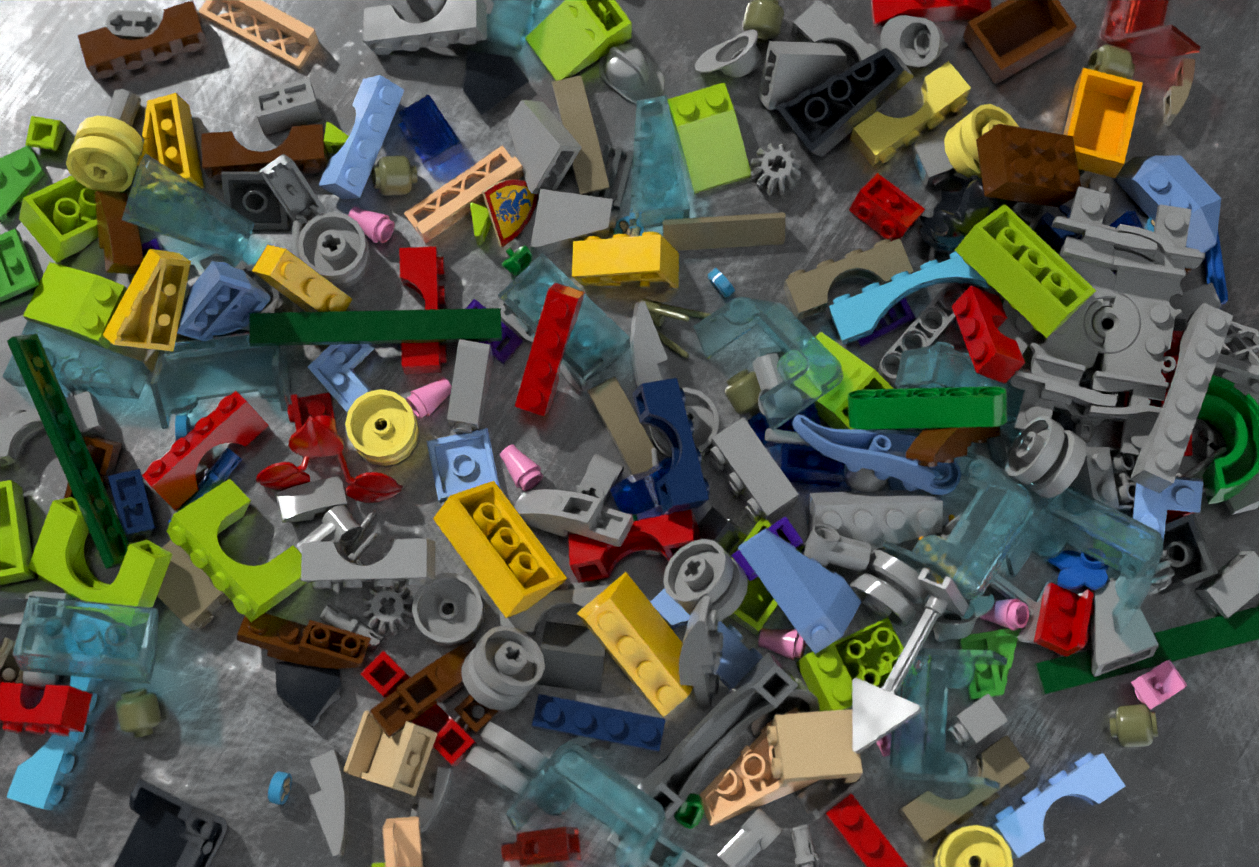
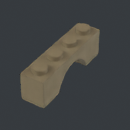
(809, 290)
(930, 814)

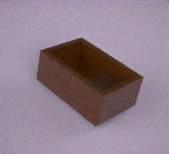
(1017, 35)
(1028, 165)

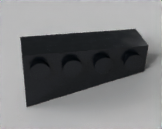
(834, 108)

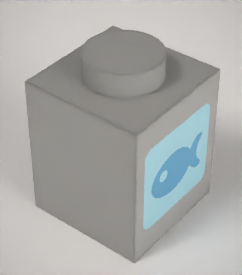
(932, 162)

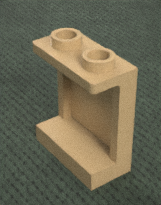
(813, 747)
(391, 761)

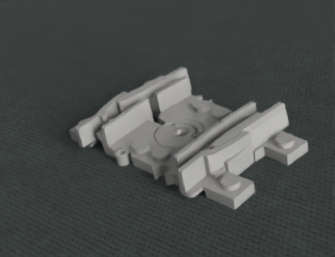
(1136, 300)

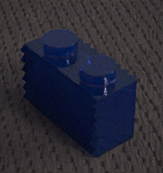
(429, 131)
(810, 466)

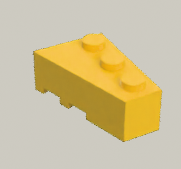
(171, 137)
(625, 260)
(152, 303)

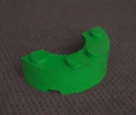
(1238, 422)

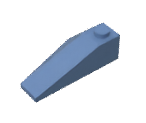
(810, 596)

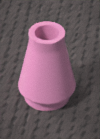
(374, 225)
(429, 397)
(521, 468)
(1008, 613)
(783, 642)

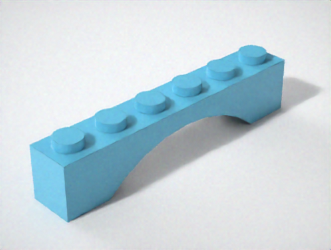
(860, 314)
(41, 776)

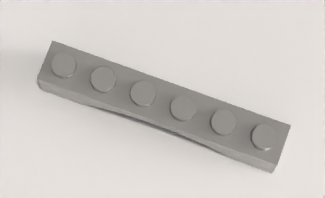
(1169, 437)

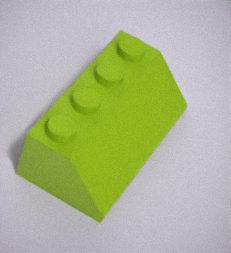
(1024, 270)

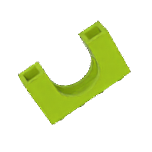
(61, 561)
(248, 587)

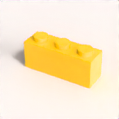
(299, 281)

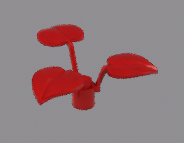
(320, 438)

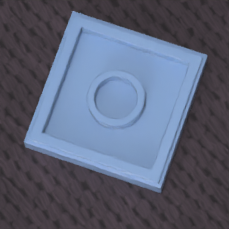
(462, 462)

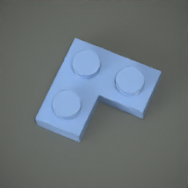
(336, 372)
(1152, 506)

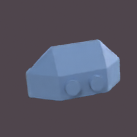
(1176, 184)
(220, 302)

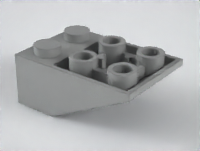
(1107, 477)

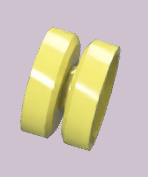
(961, 138)
(104, 154)
(375, 411)
(974, 842)

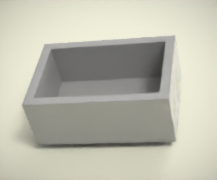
(752, 472)

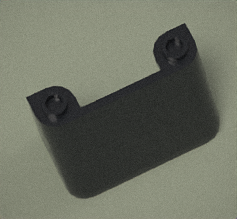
(170, 831)

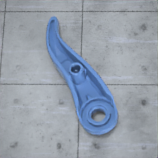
(878, 451)

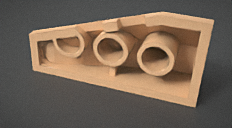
(747, 782)

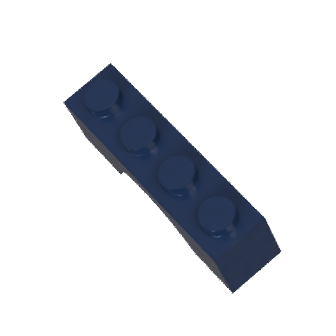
(663, 408)
(598, 723)

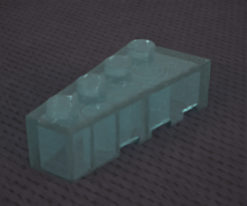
(944, 367)

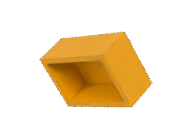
(1102, 120)

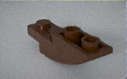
(945, 444)
(305, 644)
(422, 691)

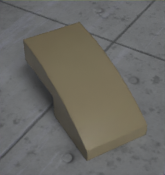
(1178, 94)

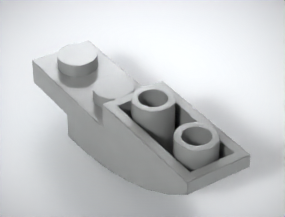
(573, 512)
(699, 652)

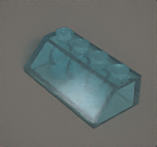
(595, 337)
(88, 639)

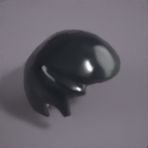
(957, 214)

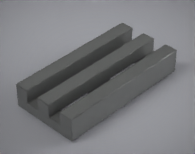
(618, 154)

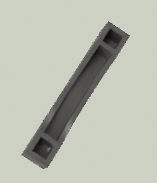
(749, 700)

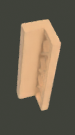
(272, 19)
(459, 207)
(402, 842)

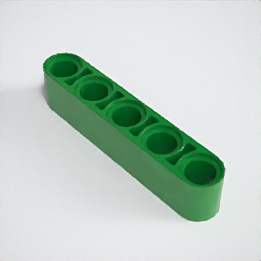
(927, 408)

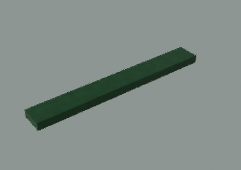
(374, 327)
(70, 448)
(1173, 645)

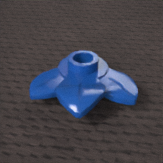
(1079, 570)

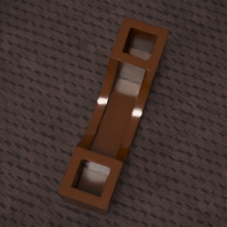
(178, 32)
(225, 154)

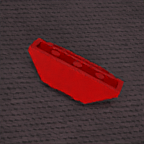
(930, 9)

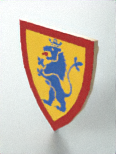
(509, 208)

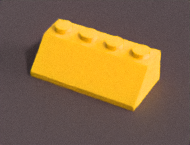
(499, 548)
(638, 642)

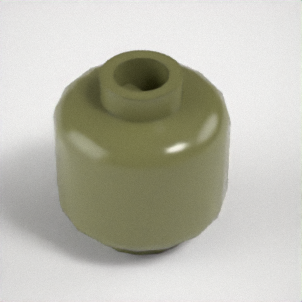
(765, 18)
(1112, 61)
(393, 175)
(743, 392)
(138, 712)
(1134, 725)

